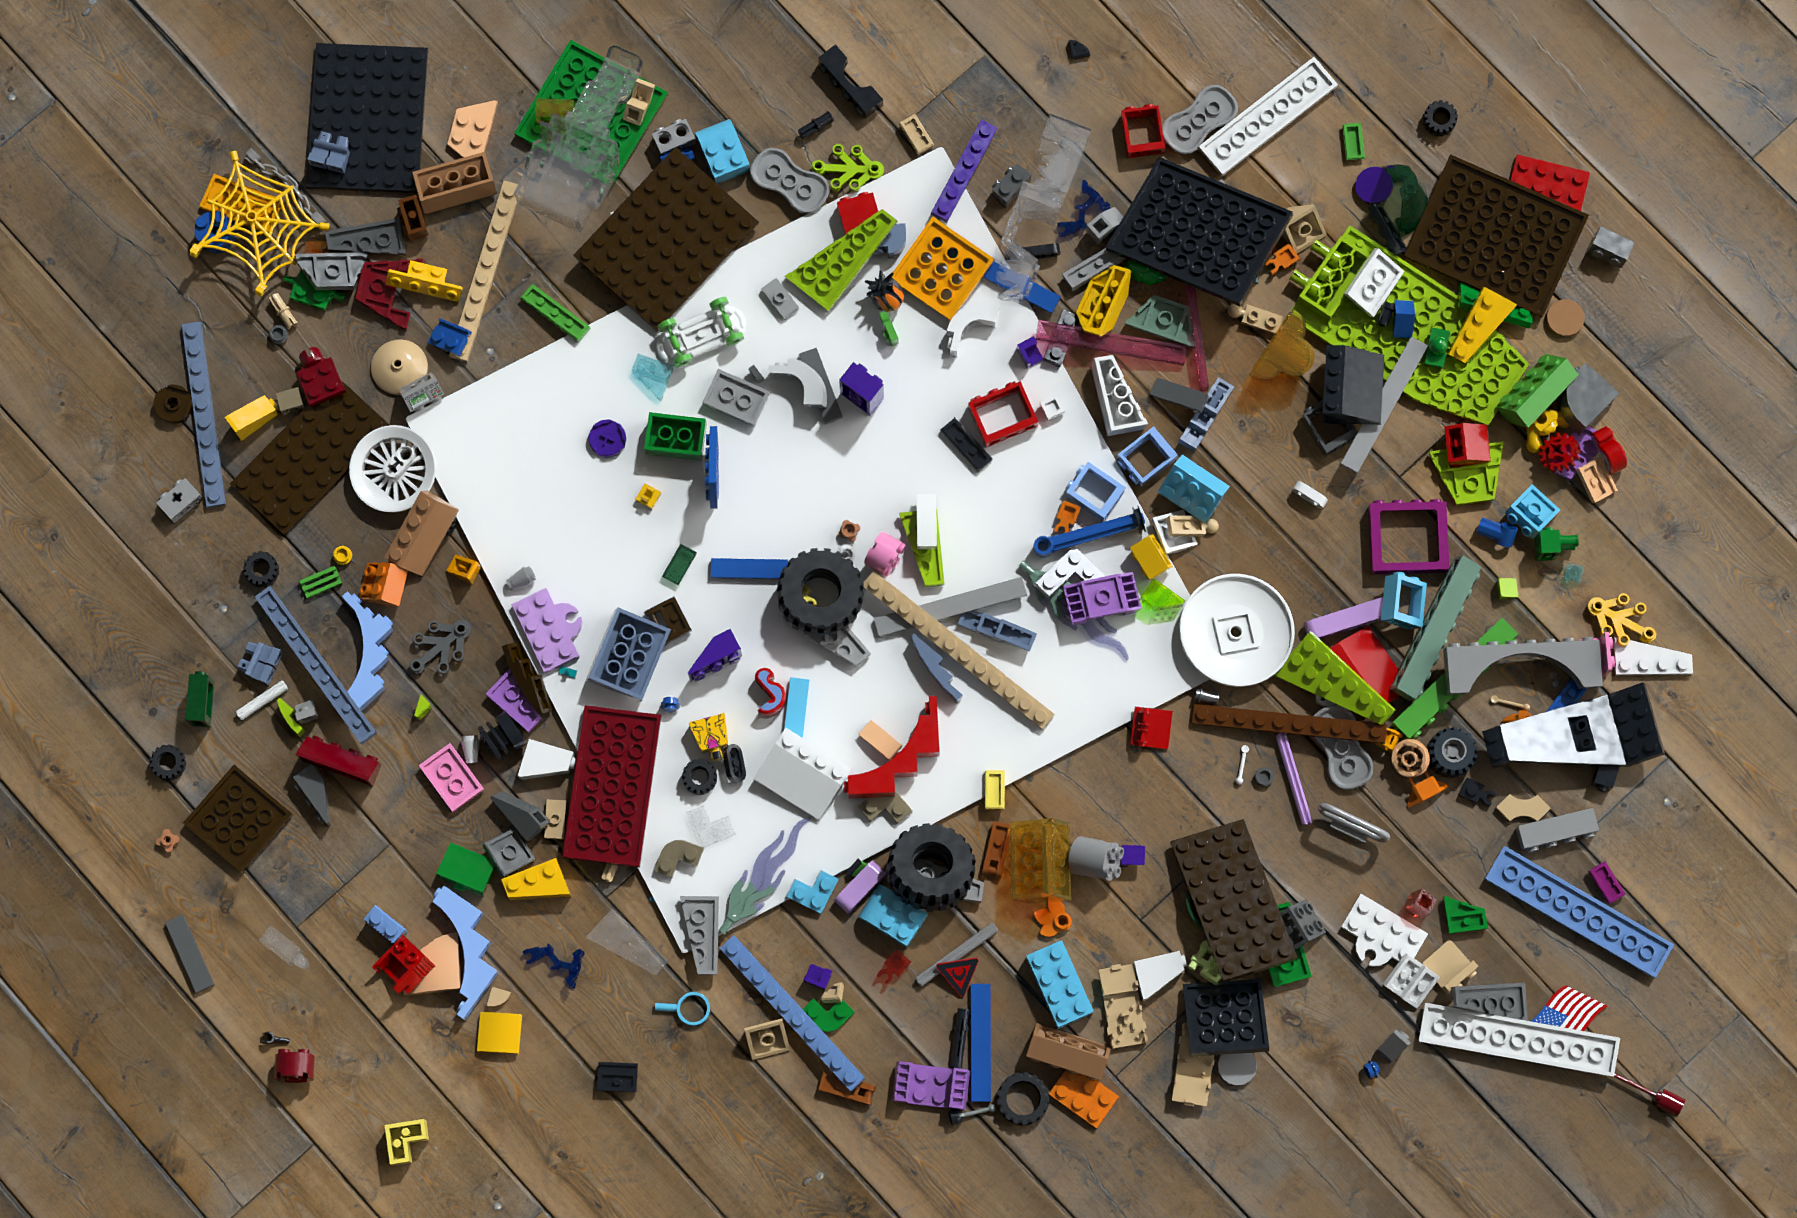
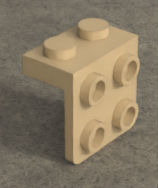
(1450, 966)

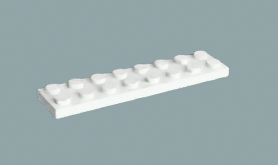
(1267, 116)

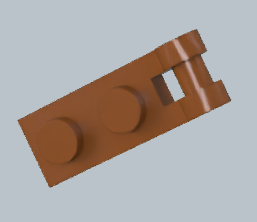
(997, 849)
(832, 1084)

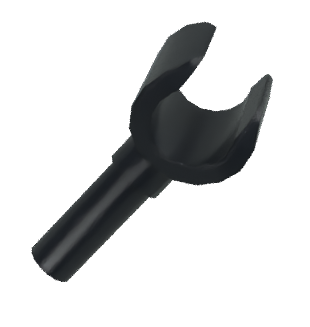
(271, 1038)

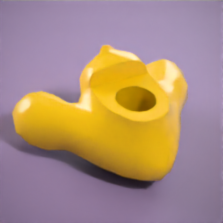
(1542, 426)

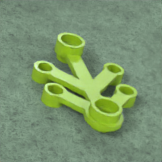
(850, 168)

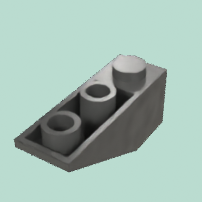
(315, 789)
(524, 816)

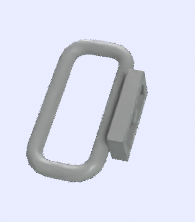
(1352, 825)

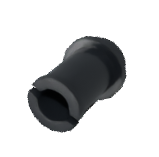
(1385, 314)

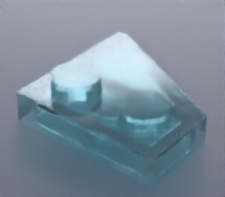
(653, 374)

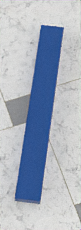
(1038, 296)

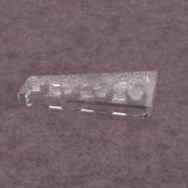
(622, 939)

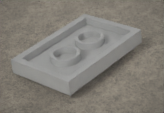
(736, 397)

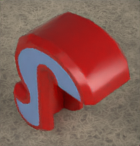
(1610, 449)
(773, 690)

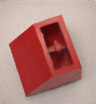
(1467, 444)

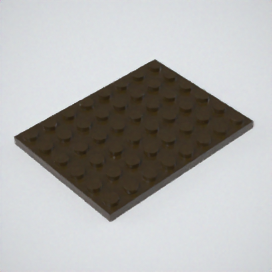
(1496, 235)
(666, 239)

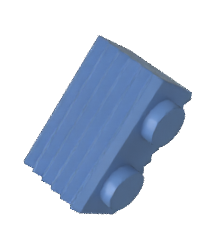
(385, 924)

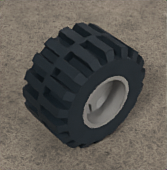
(1452, 752)

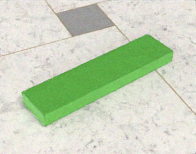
(555, 313)

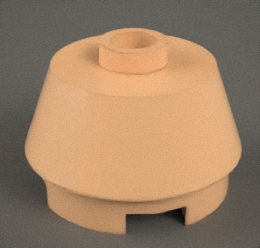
(1410, 758)

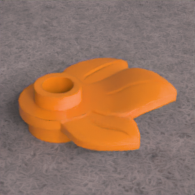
(1050, 917)

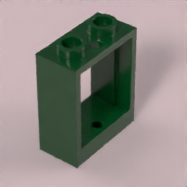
(199, 699)

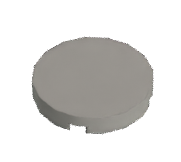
(1237, 1068)

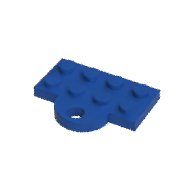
(712, 468)

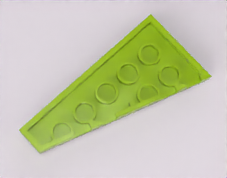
(837, 265)
(1325, 674)

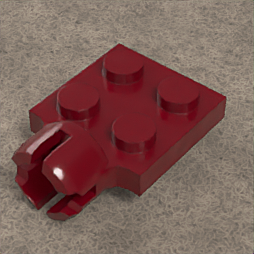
(319, 377)

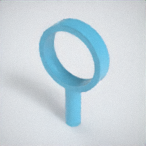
(676, 1008)

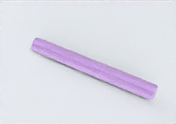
(1293, 778)

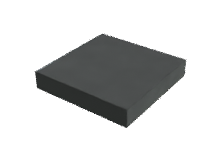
(509, 852)

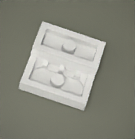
(1411, 980)

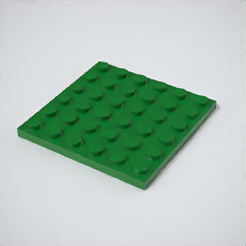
(567, 81)

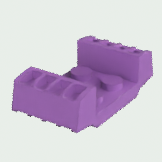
(1102, 597)
(930, 1086)

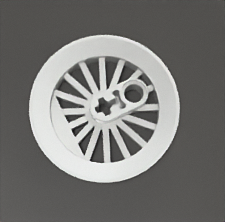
(367, 488)

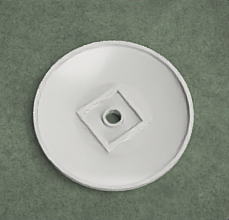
(1242, 604)

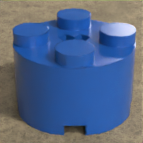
(203, 224)

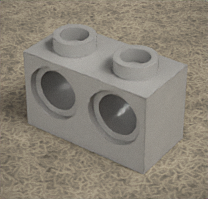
(674, 140)

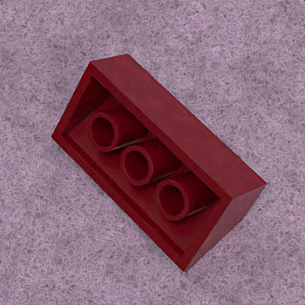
(338, 760)

